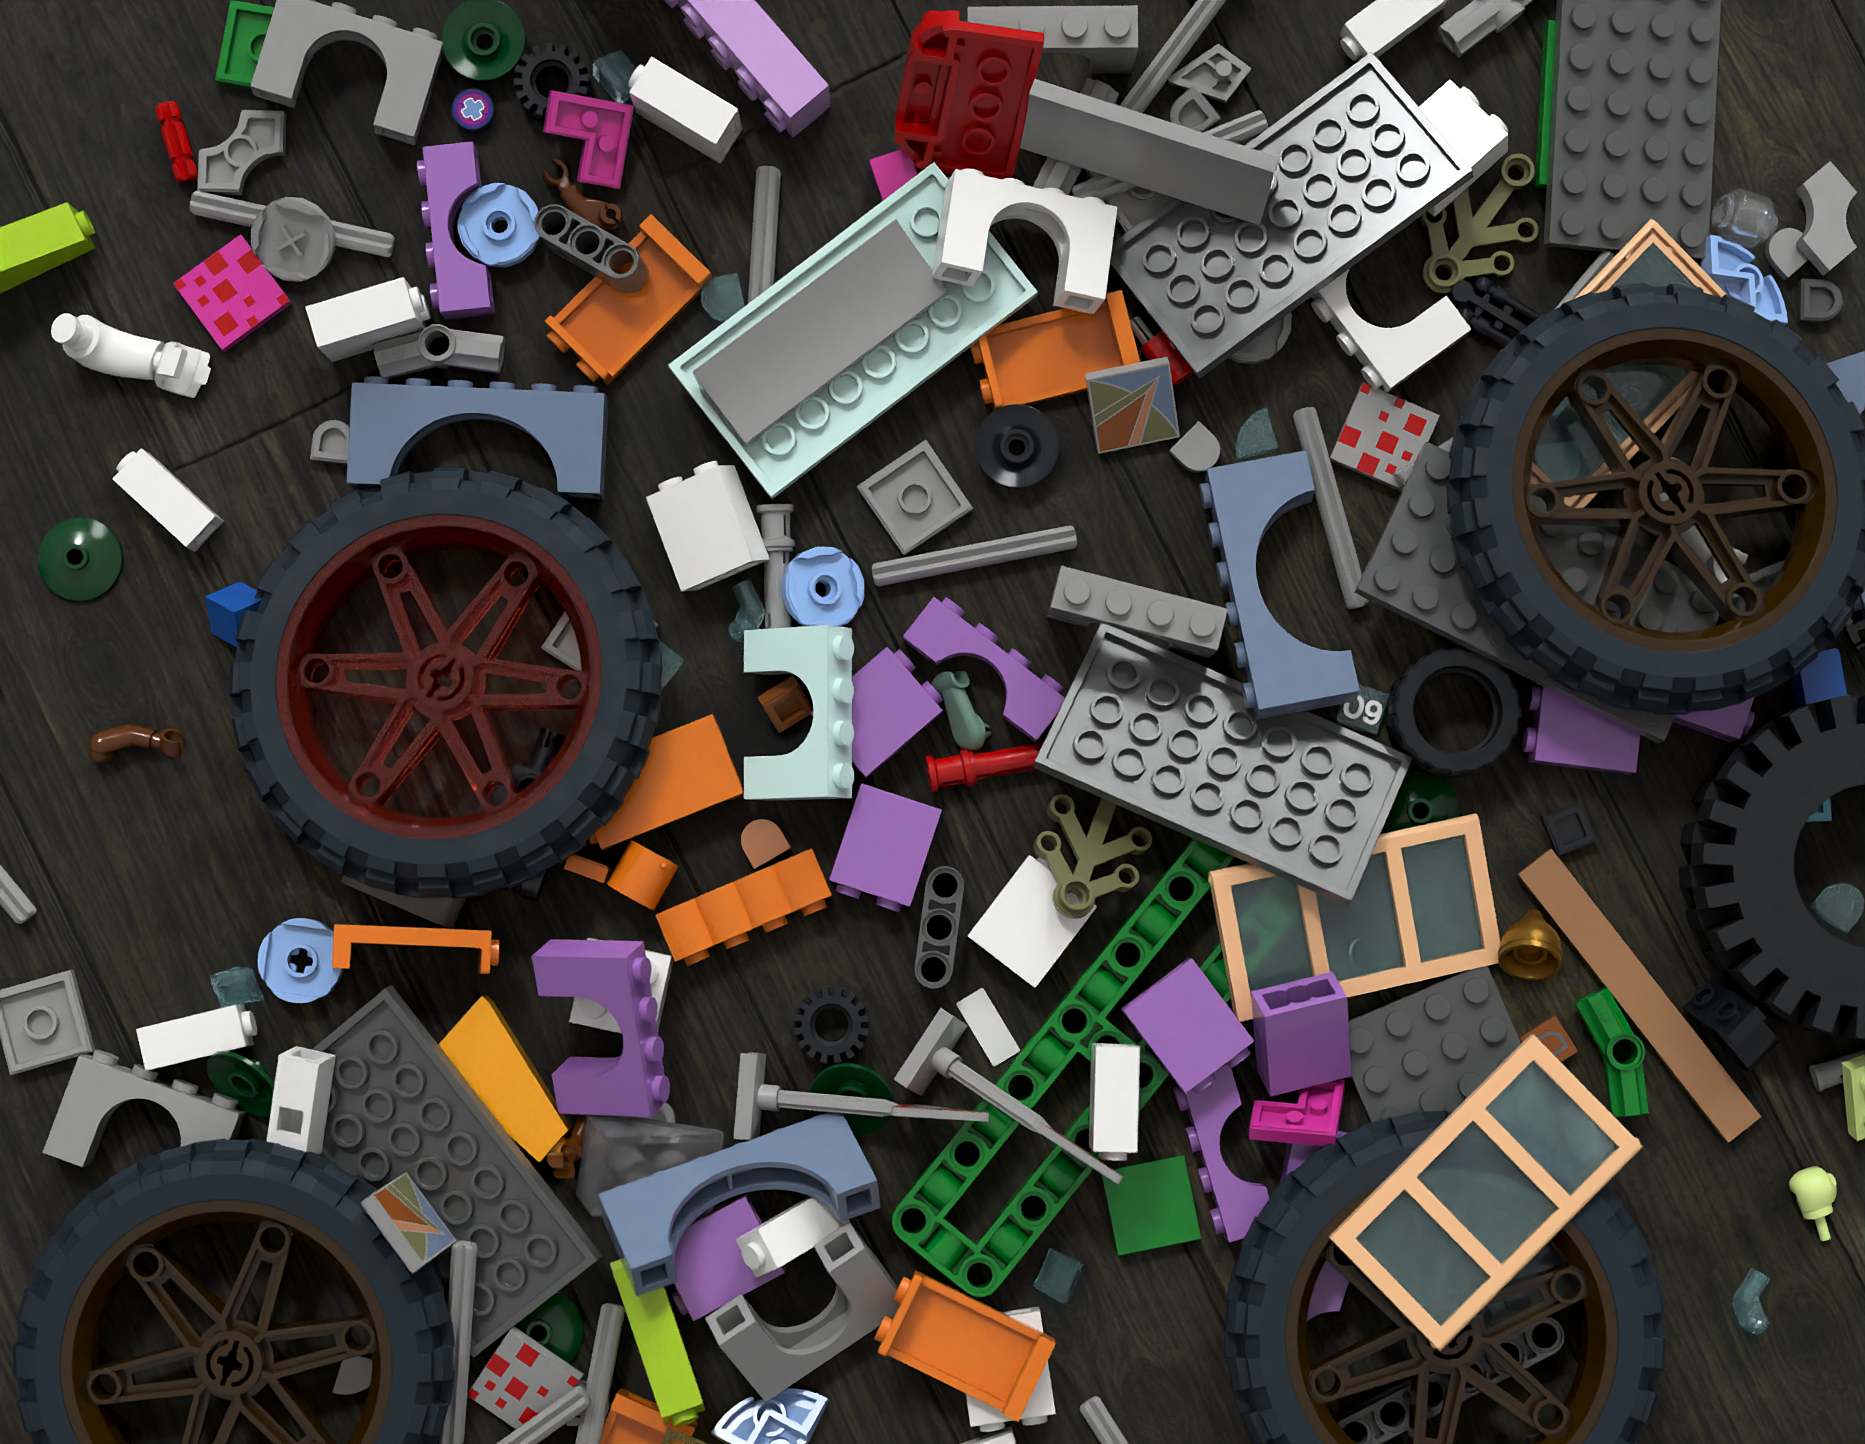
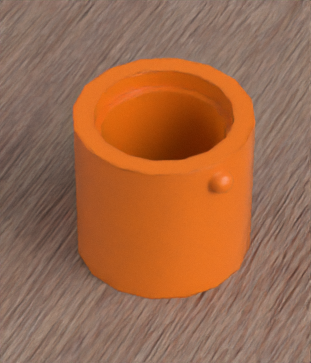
(642, 875)

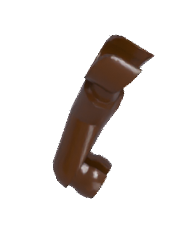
(105, 742)

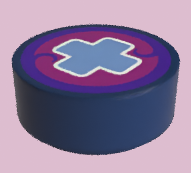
(473, 110)

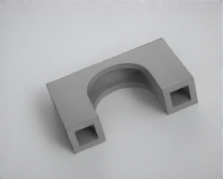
(306, 26)
(1098, 32)
(1182, 622)
(103, 1085)
(780, 1356)

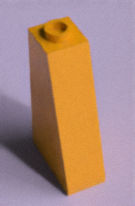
(506, 1079)

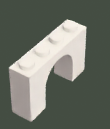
(1077, 226)
(1389, 353)

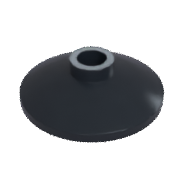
(1019, 424)

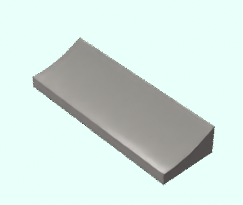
(1148, 152)
(820, 333)

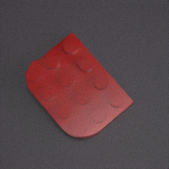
(966, 94)

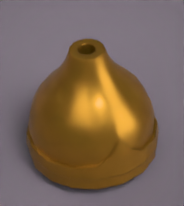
(1530, 948)

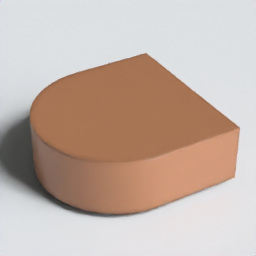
(763, 842)

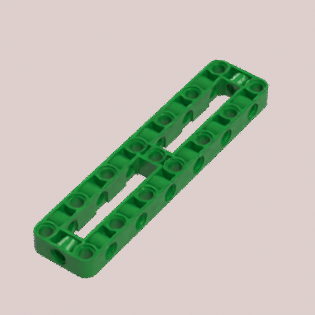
(1042, 1062)

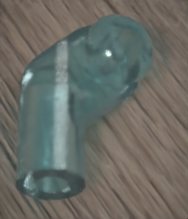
(751, 611)
(1747, 1303)

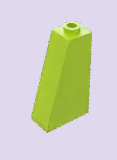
(42, 243)
(661, 1351)

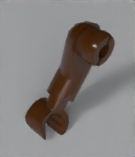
(597, 212)
(570, 1151)

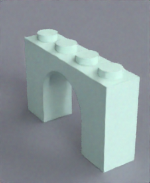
(824, 760)

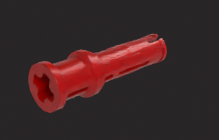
(970, 767)

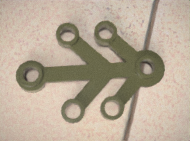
(1474, 231)
(1089, 854)

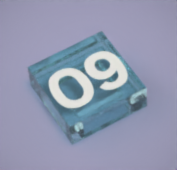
(1365, 712)

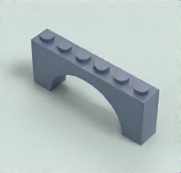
(394, 418)
(1279, 669)
(807, 1157)

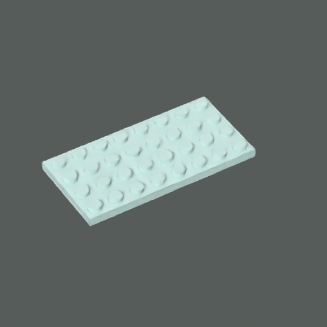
(887, 372)

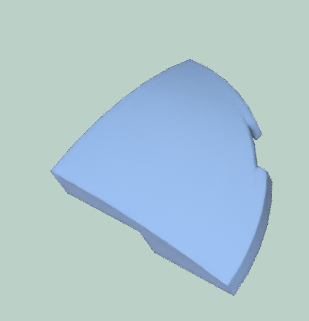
(1731, 271)
(781, 1420)

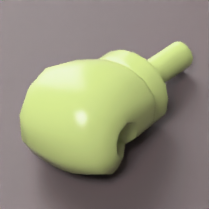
(1814, 1195)

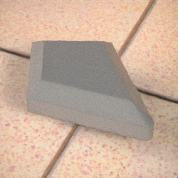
(1213, 73)

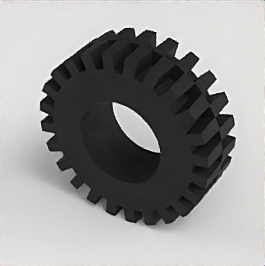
(1746, 866)

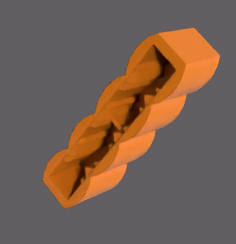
(744, 905)

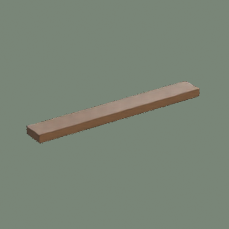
(1638, 995)

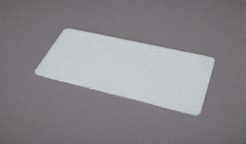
(988, 1027)

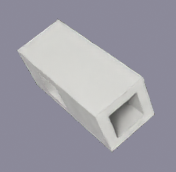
(1384, 25)
(166, 499)
(196, 1036)
(301, 1099)
(787, 1235)

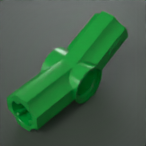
(1607, 1026)

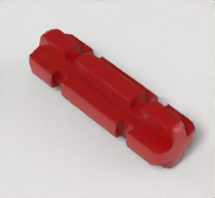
(176, 142)

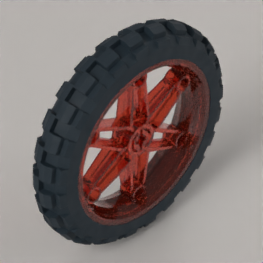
(531, 828)

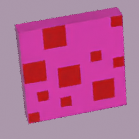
(232, 293)

